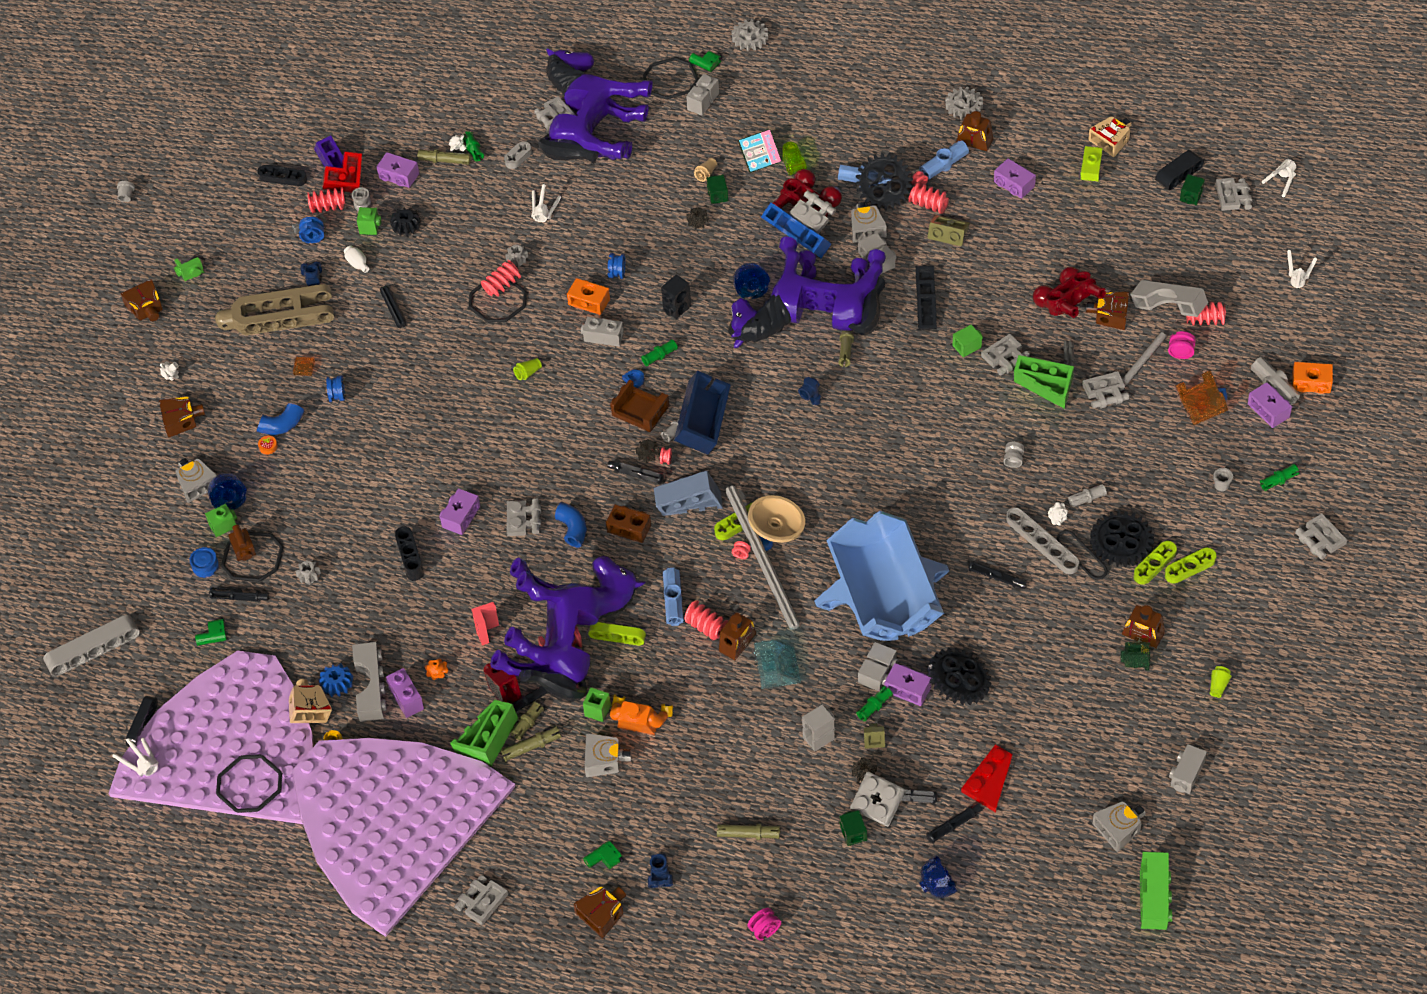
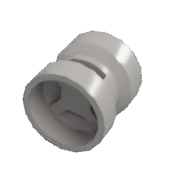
(361, 198)
(1013, 456)

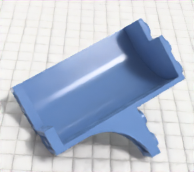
(883, 578)

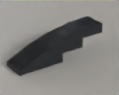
(925, 297)

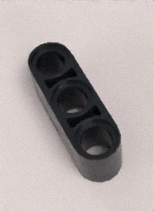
(1178, 169)
(409, 553)

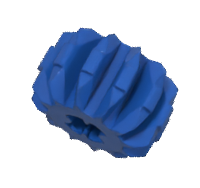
(336, 680)

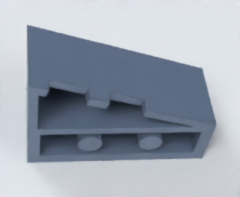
(688, 493)

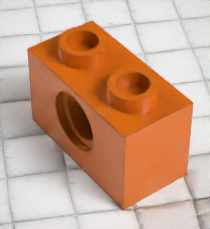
(588, 296)
(1312, 377)

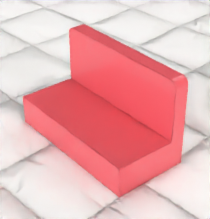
(485, 618)

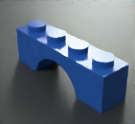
(796, 230)

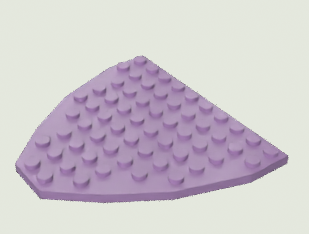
(209, 724)
(390, 818)

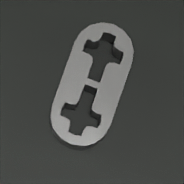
(518, 155)

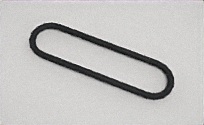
(1093, 577)

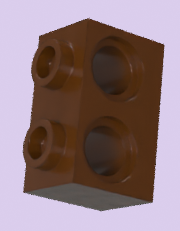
(628, 523)

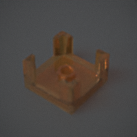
(1202, 400)

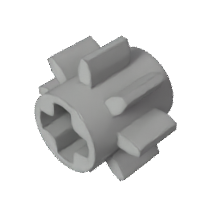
(516, 255)
(308, 572)

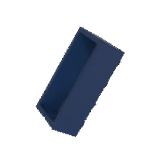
(702, 413)

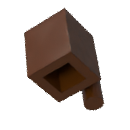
(241, 543)

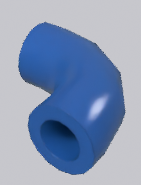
(281, 423)
(575, 523)

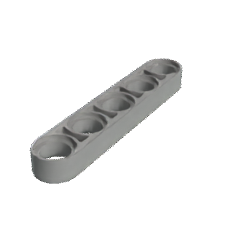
(1046, 548)

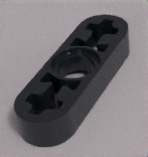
(297, 179)
(143, 716)

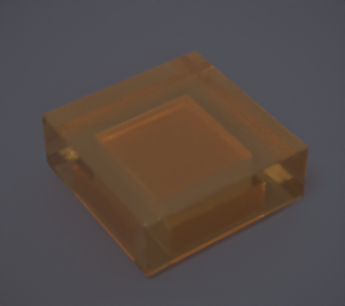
(303, 366)

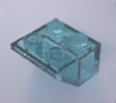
(776, 664)

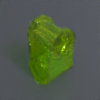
(792, 158)

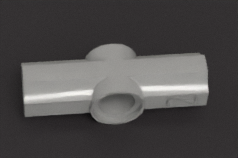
(1275, 379)

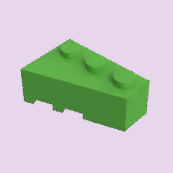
(1044, 378)
(488, 733)
(1155, 891)

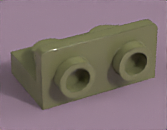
(947, 230)

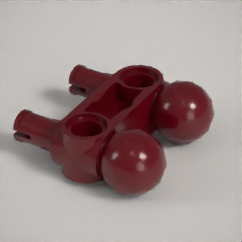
(804, 180)
(1074, 288)

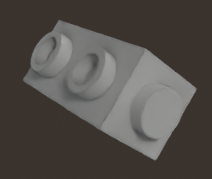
(602, 331)
(1188, 769)

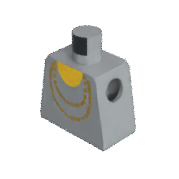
(866, 222)
(194, 478)
(603, 755)
(1119, 823)

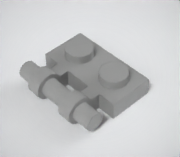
(552, 108)
(1228, 195)
(809, 216)
(1001, 351)
(1105, 385)
(517, 517)
(1325, 532)
(485, 903)

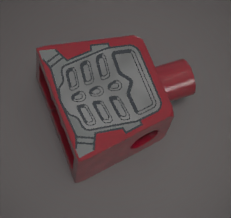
(497, 679)

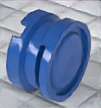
(311, 230)
(616, 265)
(335, 388)
(204, 562)

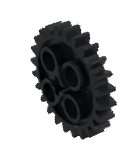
(878, 166)
(1122, 538)
(959, 676)

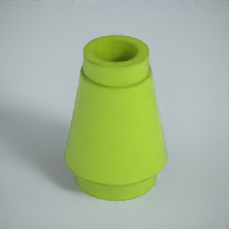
(526, 369)
(1219, 681)

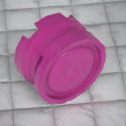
(1182, 345)
(764, 923)

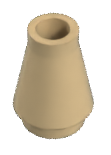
(705, 169)

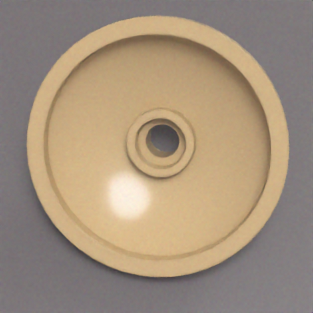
(776, 518)

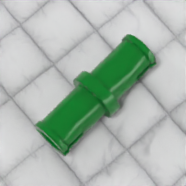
(473, 146)
(659, 352)
(1279, 477)
(874, 703)

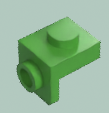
(189, 269)

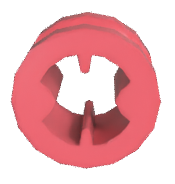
(919, 177)
(665, 455)
(741, 550)

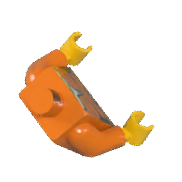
(638, 716)

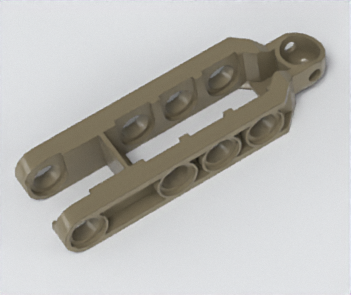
(298, 298)

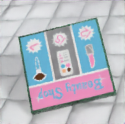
(759, 151)

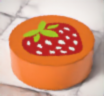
(267, 445)

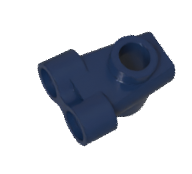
(311, 273)
(810, 391)
(659, 876)

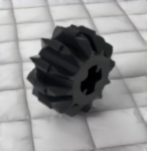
(405, 221)

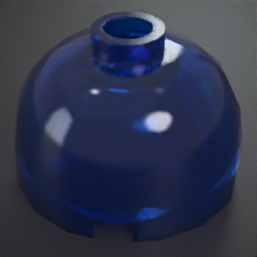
(751, 277)
(227, 488)
(936, 879)

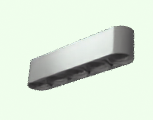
(91, 645)

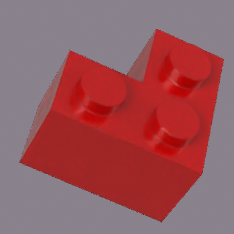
(345, 177)

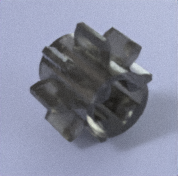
(697, 218)
(647, 450)
(862, 767)

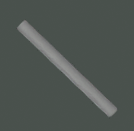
(1144, 357)

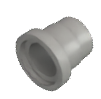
(125, 191)
(1222, 478)

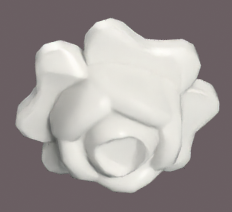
(457, 143)
(169, 370)
(1058, 513)

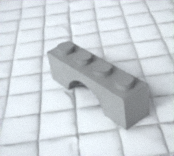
(1152, 294)
(370, 701)

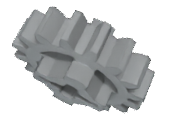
(750, 35)
(963, 102)

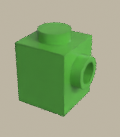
(368, 220)
(967, 340)
(221, 520)
(596, 704)

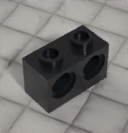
(676, 296)

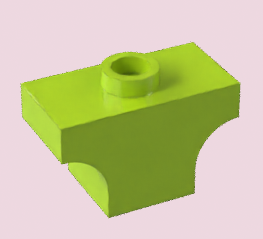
(1091, 163)

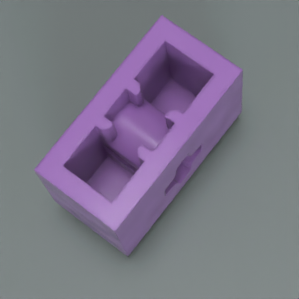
(397, 170)
(1014, 178)
(1269, 405)
(459, 511)
(908, 684)
(404, 693)

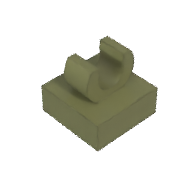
(874, 736)

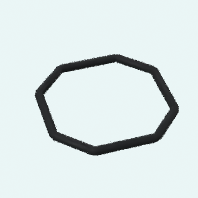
(669, 60)
(498, 320)
(251, 578)
(232, 765)

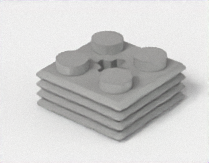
(889, 793)

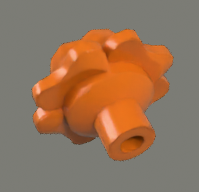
(436, 669)

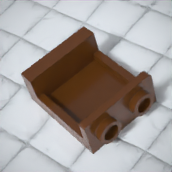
(639, 406)

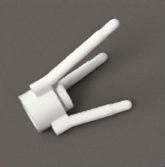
(1286, 169)
(540, 212)
(1298, 276)
(146, 764)

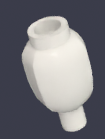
(356, 258)

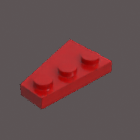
(989, 778)

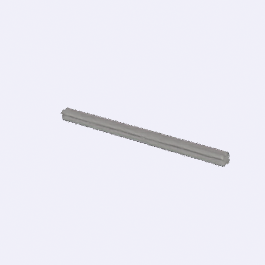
(763, 559)

